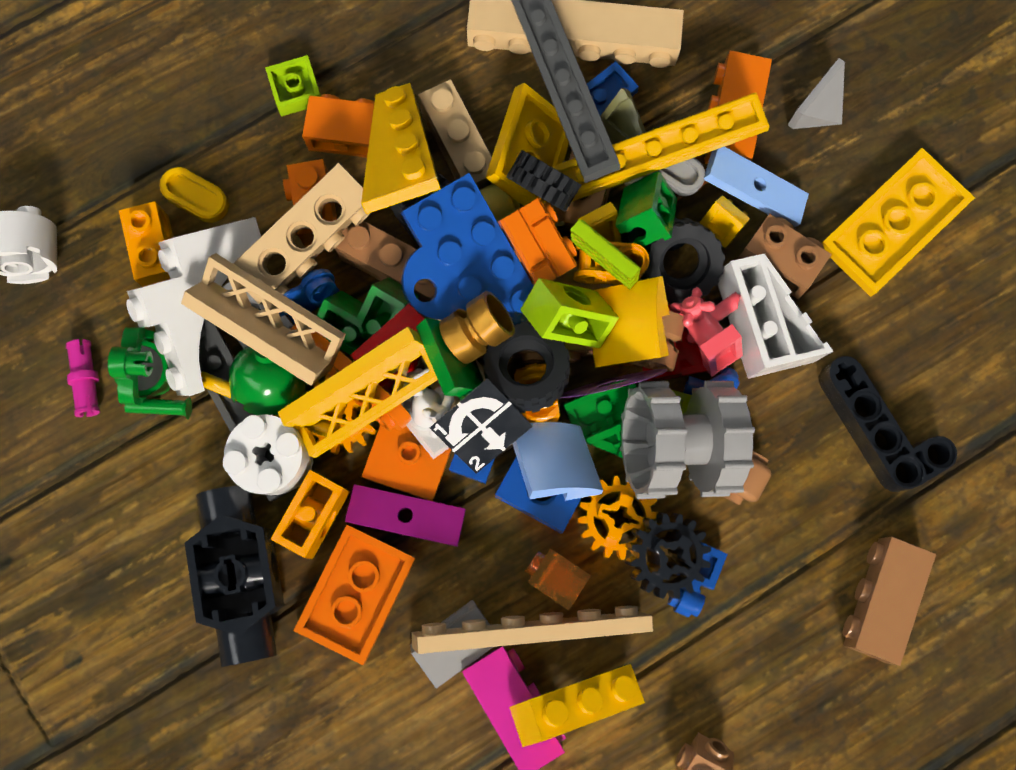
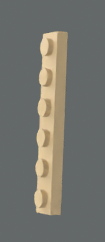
(516, 631)

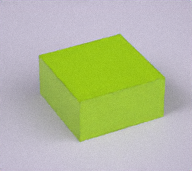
(292, 84)

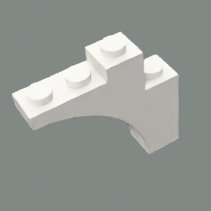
(160, 303)

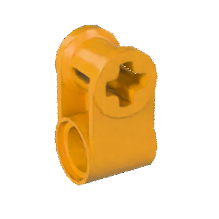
(598, 275)

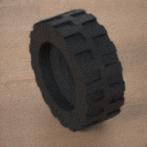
(709, 260)
(538, 394)

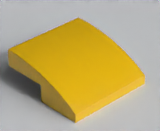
(640, 326)

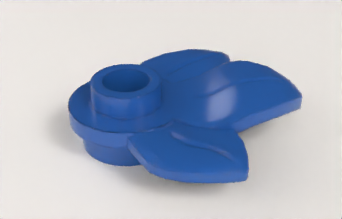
(312, 290)

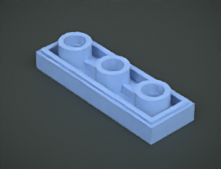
(755, 185)

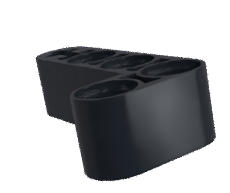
(879, 419)

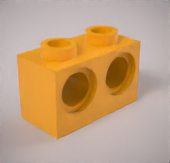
(142, 230)

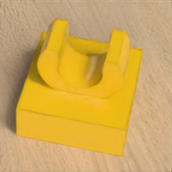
(725, 220)

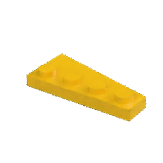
(398, 152)

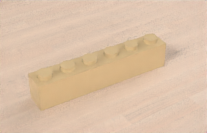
(592, 28)

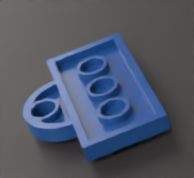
(461, 253)

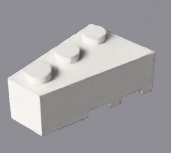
(767, 319)

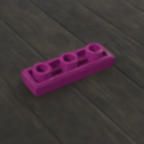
(382, 511)

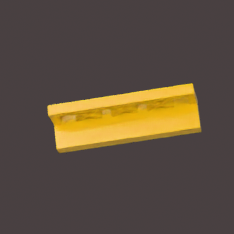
(353, 381)

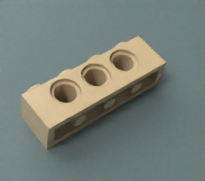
(335, 187)

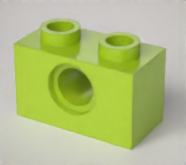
(569, 313)

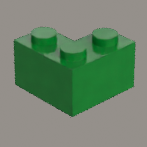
(362, 319)

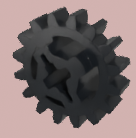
(678, 544)

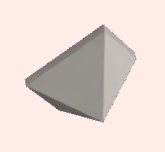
(824, 103)

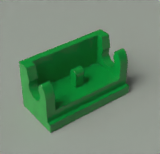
(650, 206)

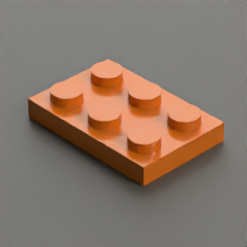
(355, 595)

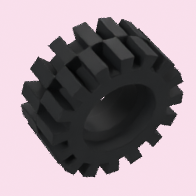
(543, 180)

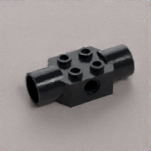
(234, 575)

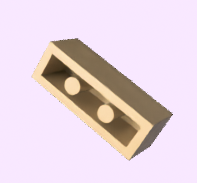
(455, 132)

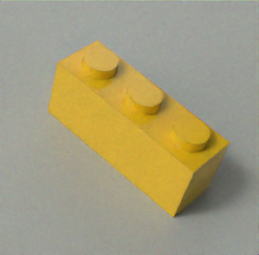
(576, 705)

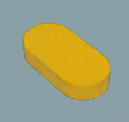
(194, 194)

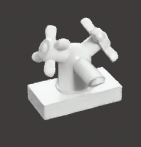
(425, 410)

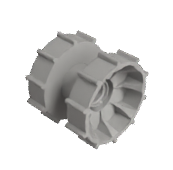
(709, 438)

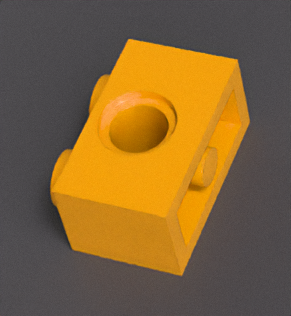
(310, 515)

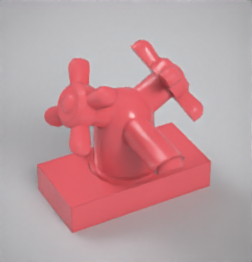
(717, 345)

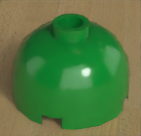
(262, 384)

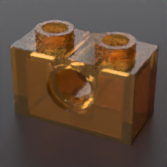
(556, 578)

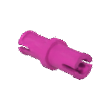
(82, 378)

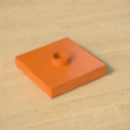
(404, 464)

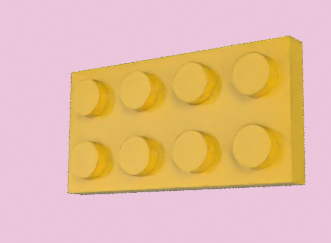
(897, 222)

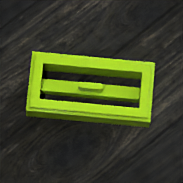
(605, 253)

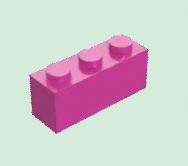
(497, 687)

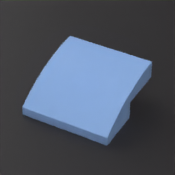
(556, 461)

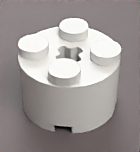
(27, 246)
(246, 458)

